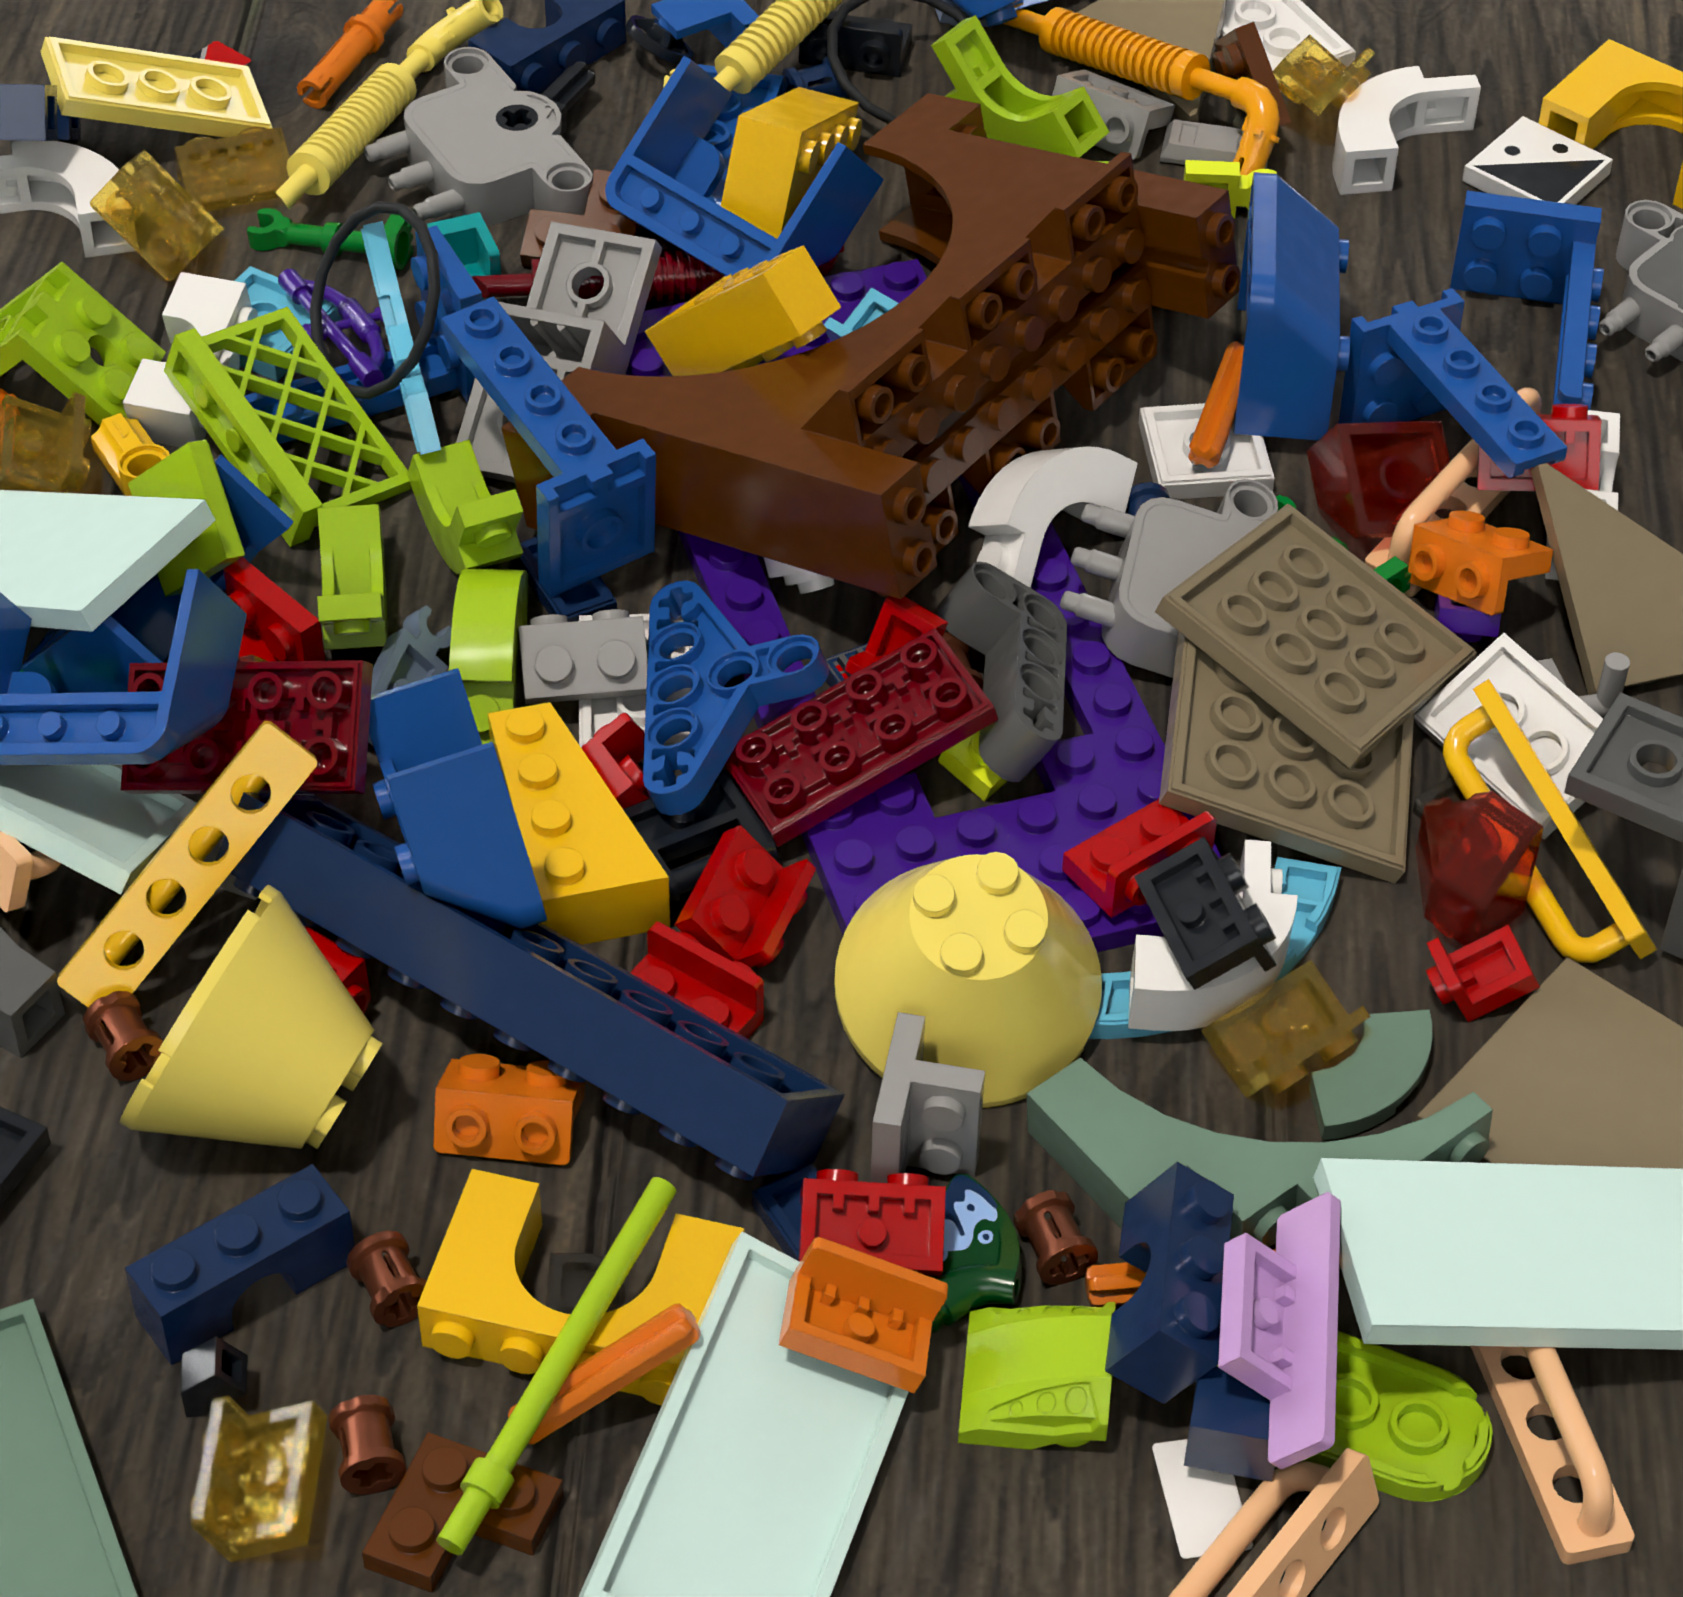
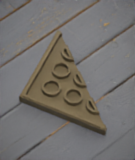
(1179, 22)
(1615, 583)

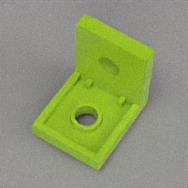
(53, 332)

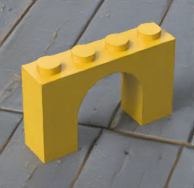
(1613, 92)
(484, 1312)

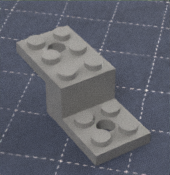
(570, 329)

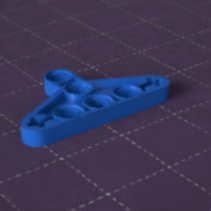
(710, 711)

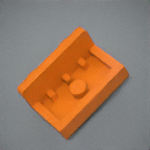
(1473, 559)
(505, 1110)
(861, 1314)

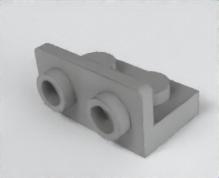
(1124, 110)

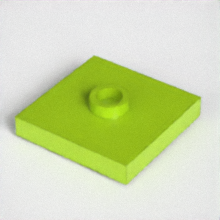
(193, 475)

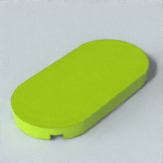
(1411, 1421)

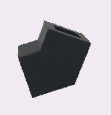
(210, 1373)

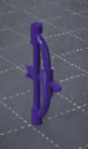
(355, 317)

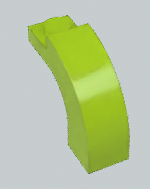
(1009, 109)
(460, 513)
(352, 577)
(486, 638)

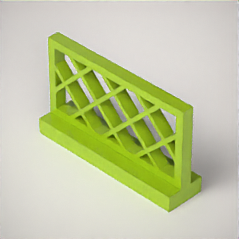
(244, 431)

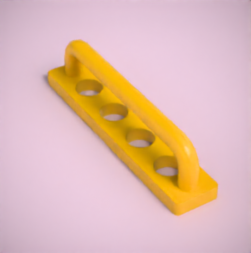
(265, 758)
(1627, 926)

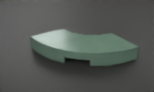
(1374, 1078)

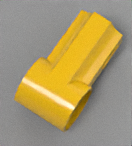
(125, 449)

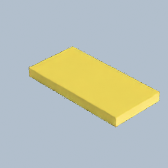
(153, 88)

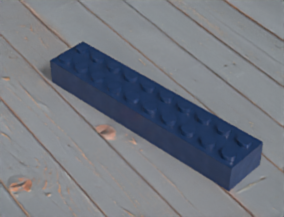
(544, 995)

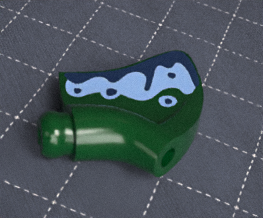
(978, 1252)

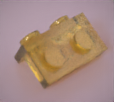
(1318, 78)
(42, 446)
(1281, 1028)
(258, 1478)

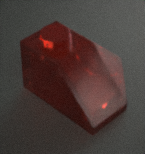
(1374, 471)
(1475, 864)

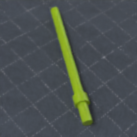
(491, 1476)

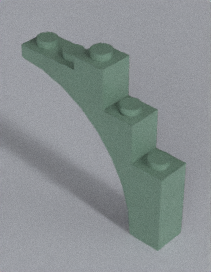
(1121, 1145)

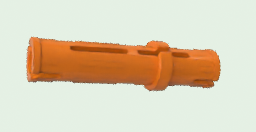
(360, 38)

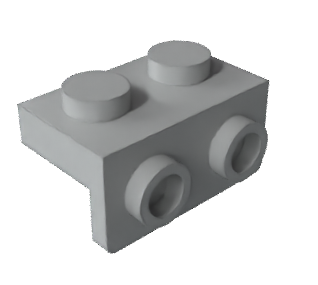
(583, 657)

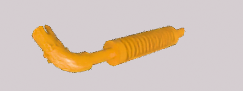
(1159, 67)

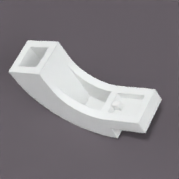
(1391, 109)
(61, 181)
(1034, 490)
(1160, 992)

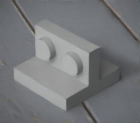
(925, 1110)

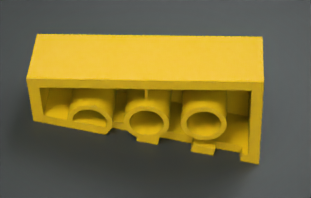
(781, 151)
(747, 317)
(581, 845)

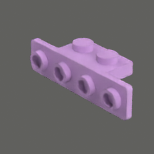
(1284, 1326)

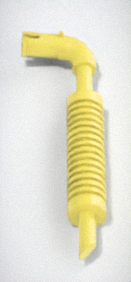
(768, 42)
(378, 103)

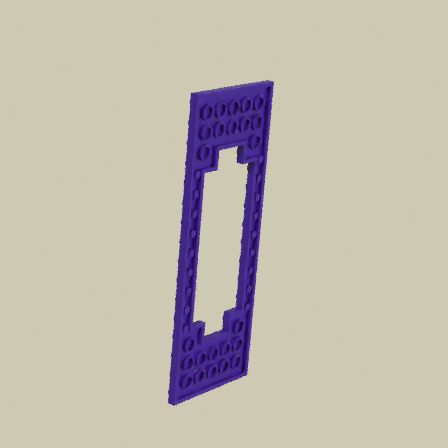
(893, 830)

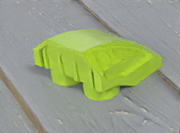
(1036, 1376)

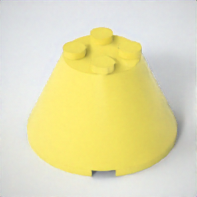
(985, 960)
(259, 1042)

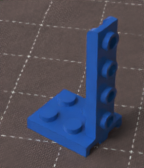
(1539, 255)
(439, 363)
(1423, 365)
(601, 498)

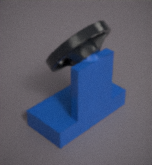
(686, 17)

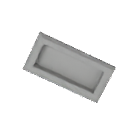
(1199, 142)

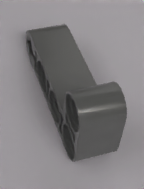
(1023, 664)

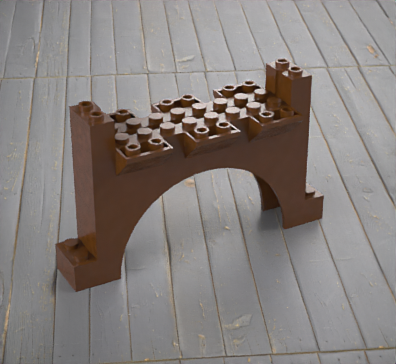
(856, 443)

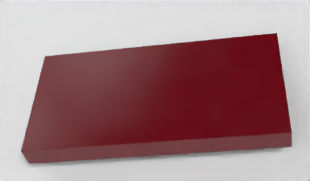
(311, 701)
(858, 736)

